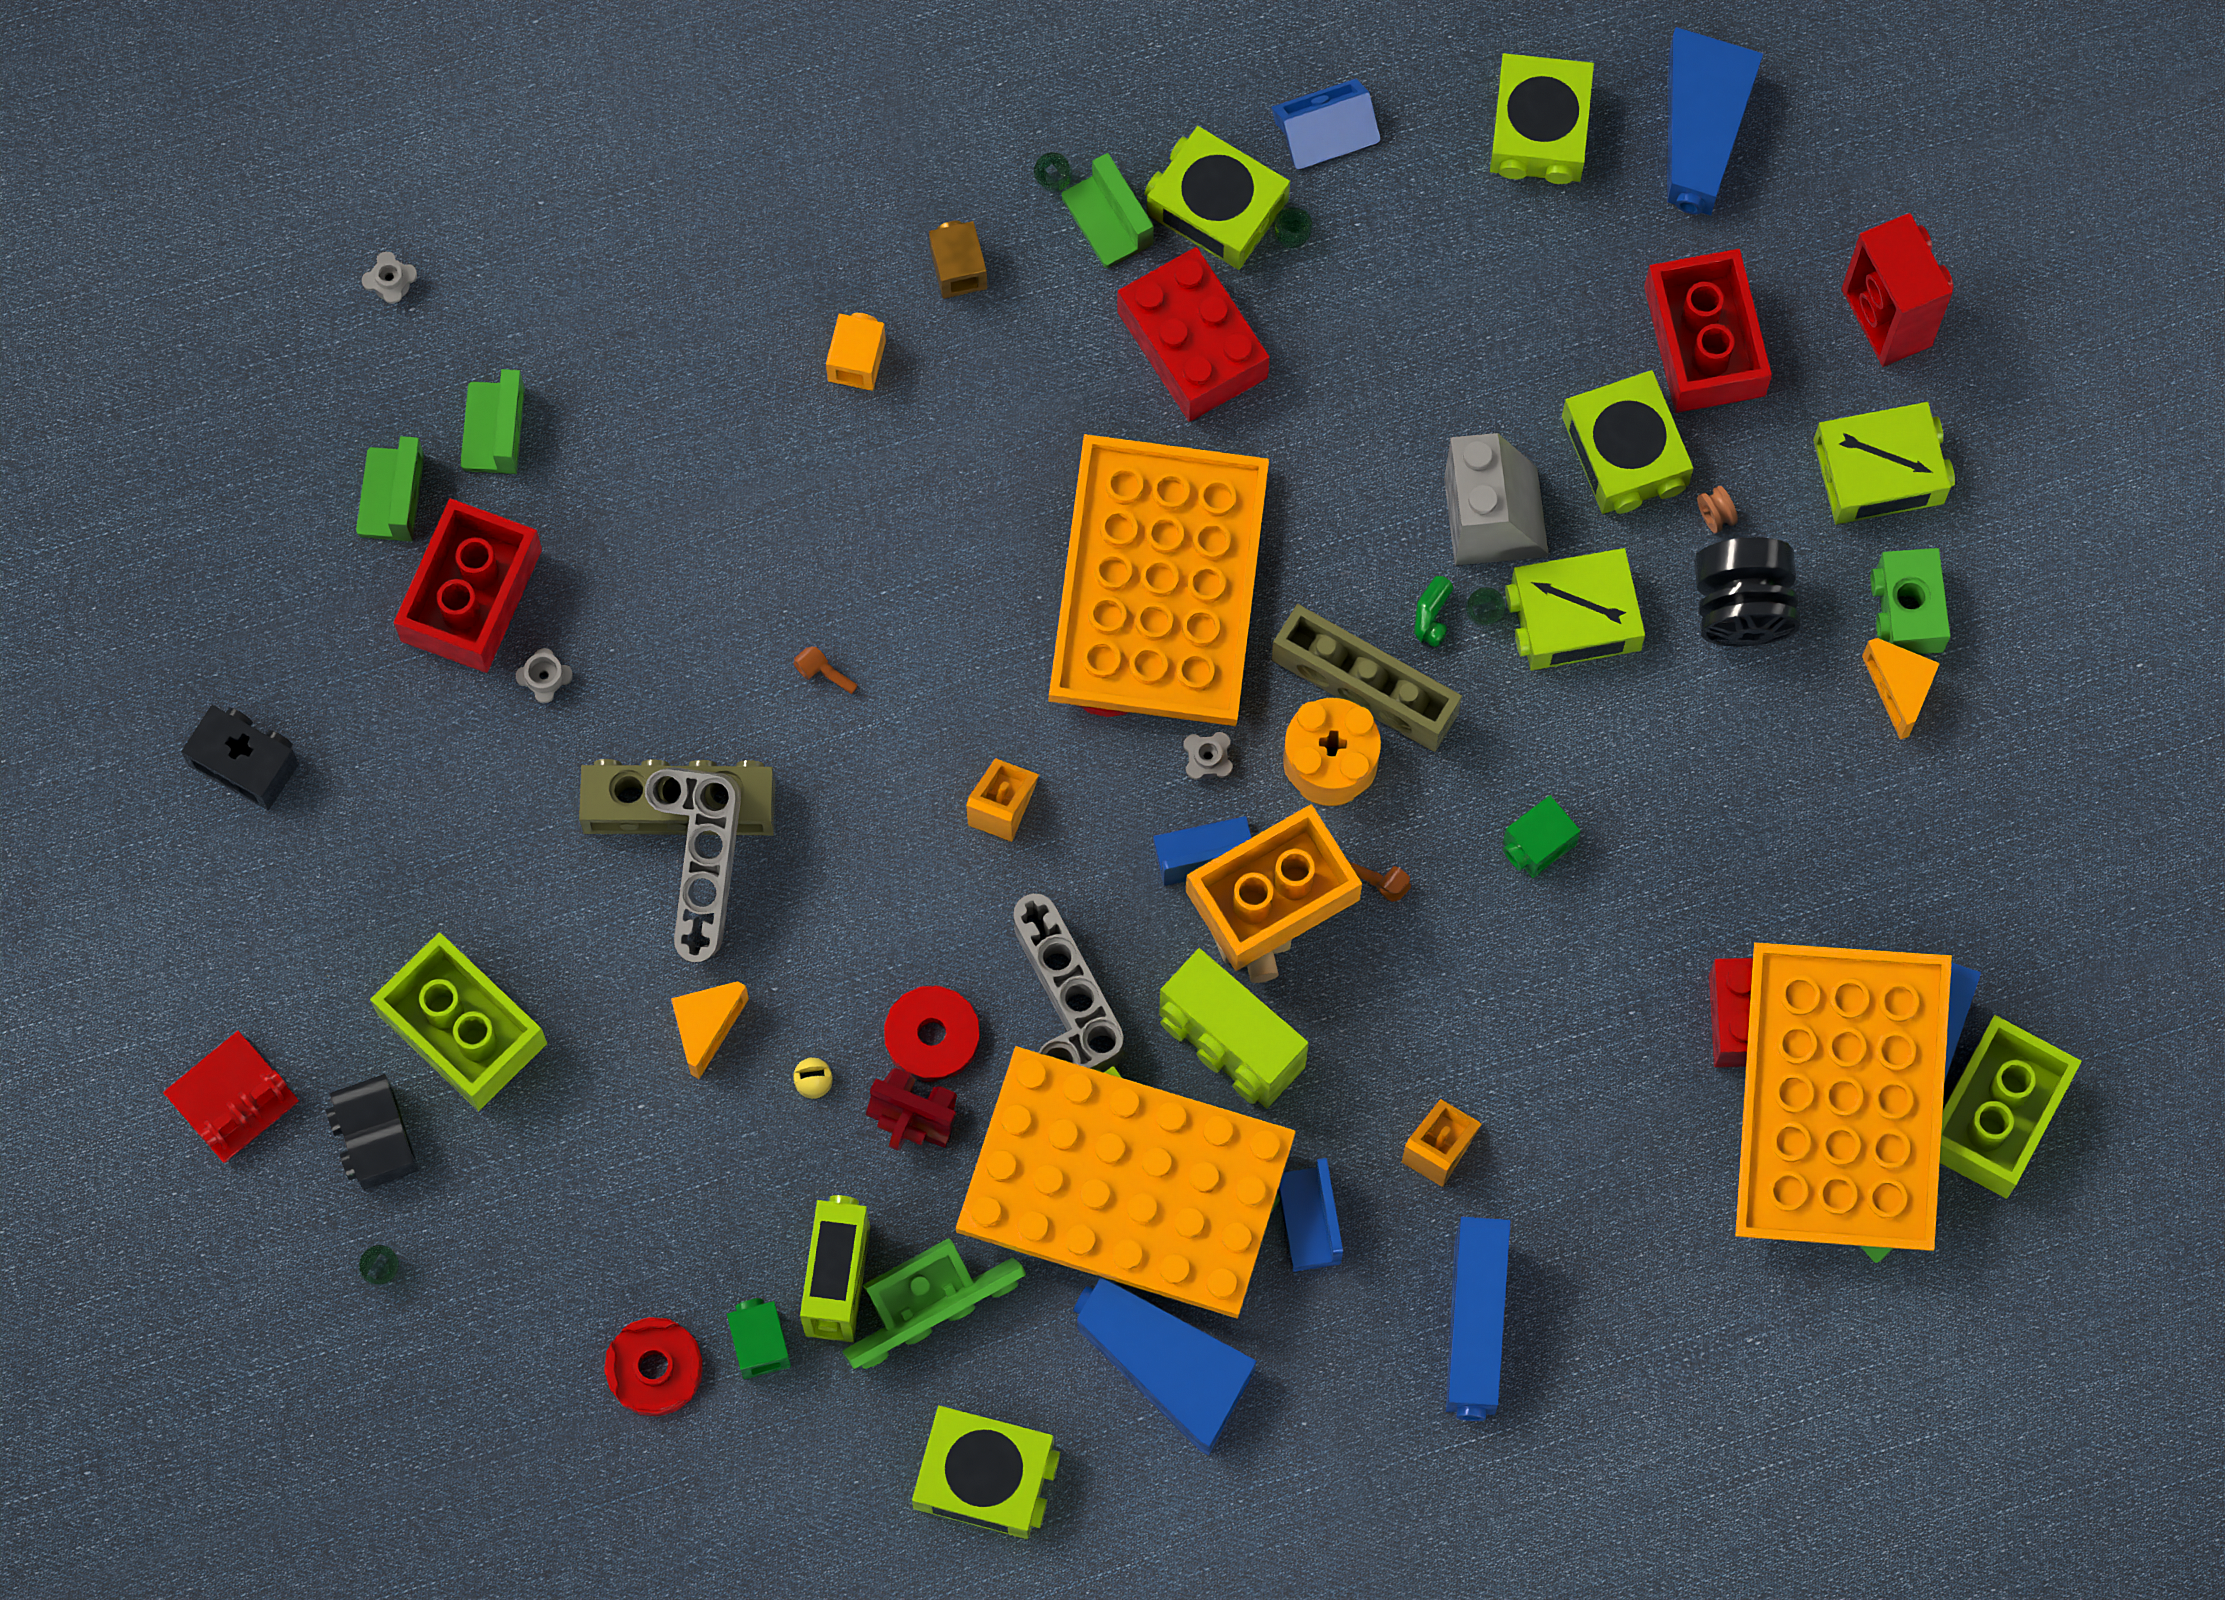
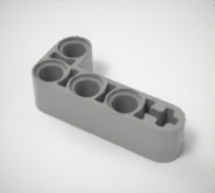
(696, 863)
(1064, 984)

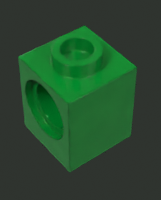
(1540, 837)
(758, 1338)

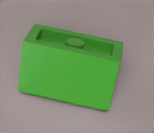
(1109, 214)
(493, 424)
(391, 491)

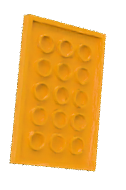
(1159, 580)
(1843, 1096)
(1126, 1182)

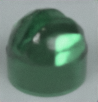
(1062, 166)
(1293, 227)
(1483, 596)
(387, 1271)

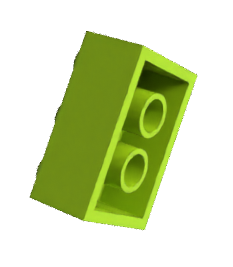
(459, 1021)
(1232, 1029)
(2003, 1105)

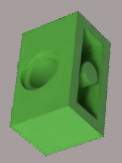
(1914, 575)

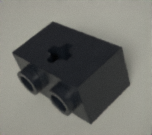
(253, 777)

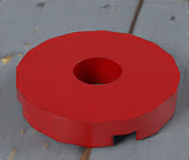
(927, 1006)
(657, 1395)

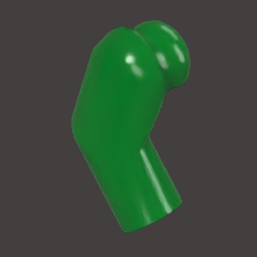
(1427, 609)

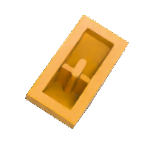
(1900, 680)
(1001, 799)
(705, 1021)
(1440, 1142)

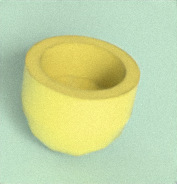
(813, 1086)

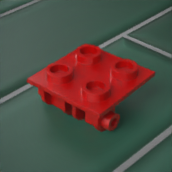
(231, 1096)

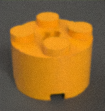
(1335, 725)

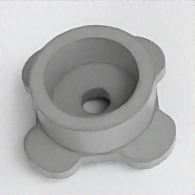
(392, 290)
(541, 662)
(1208, 769)

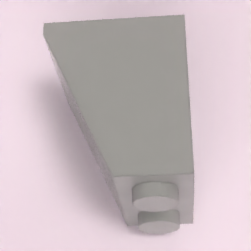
(1493, 501)

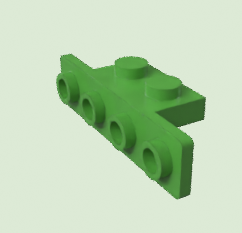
(924, 1294)

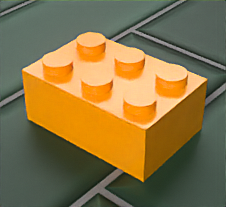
(1273, 887)

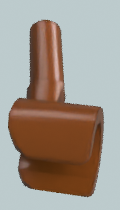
(812, 661)
(1391, 886)

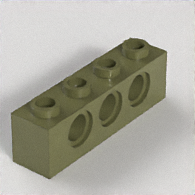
(1366, 677)
(605, 814)

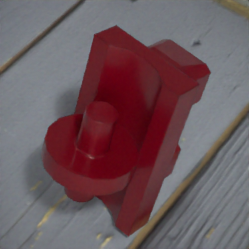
(910, 1115)

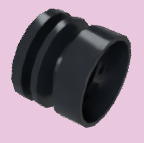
(1747, 592)

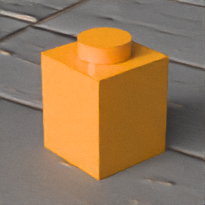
(856, 351)

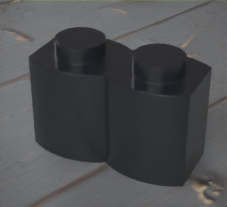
(372, 1132)

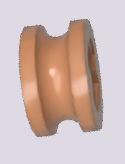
(1717, 509)

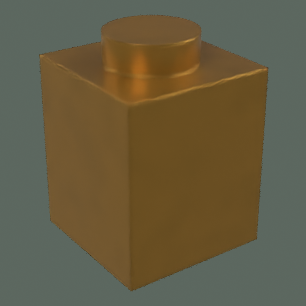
(957, 258)

